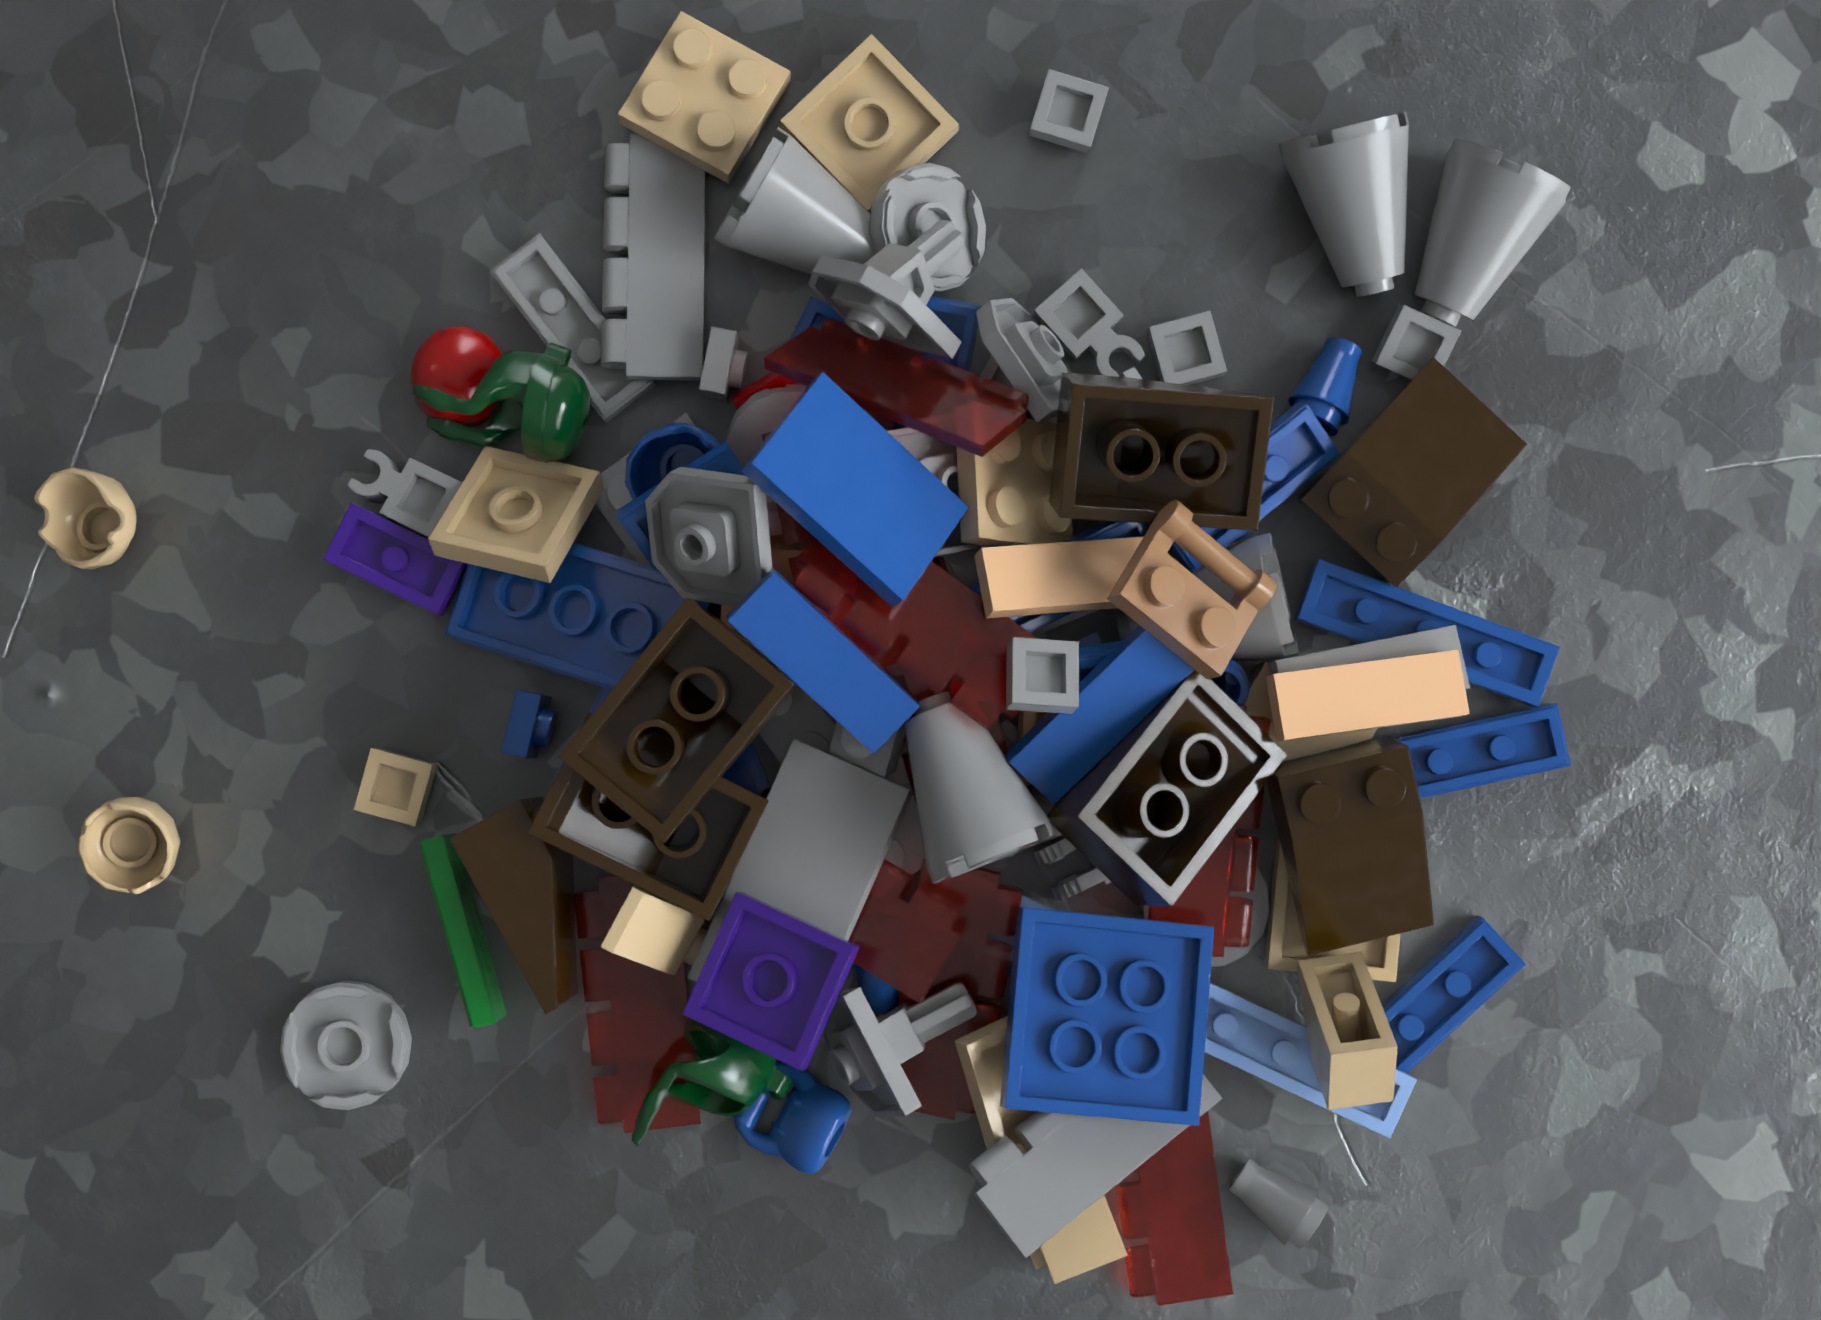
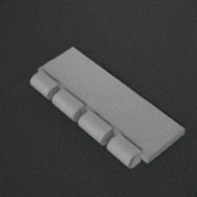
(665, 266)
(1065, 1169)

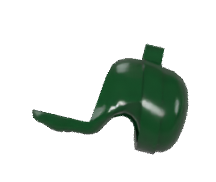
(538, 398)
(721, 1082)

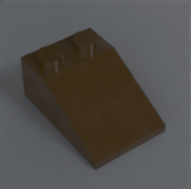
(1142, 443)
(1413, 472)
(678, 719)
(1168, 792)
(1353, 843)
(685, 870)
(528, 896)

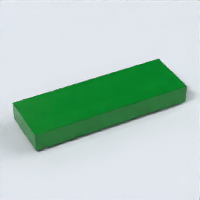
(463, 932)

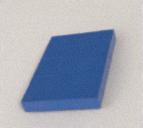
(856, 489)

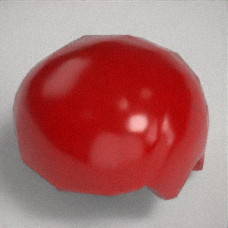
(455, 364)

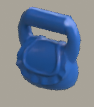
(805, 1126)

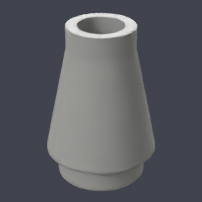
(1280, 1203)

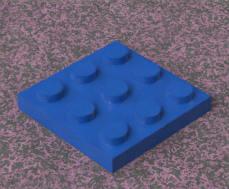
(1107, 1016)

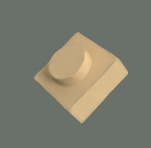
(395, 787)

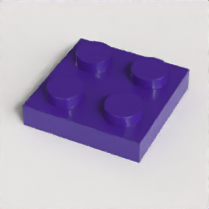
(771, 980)

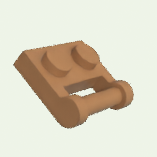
(1179, 605)

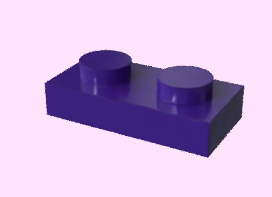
(394, 559)

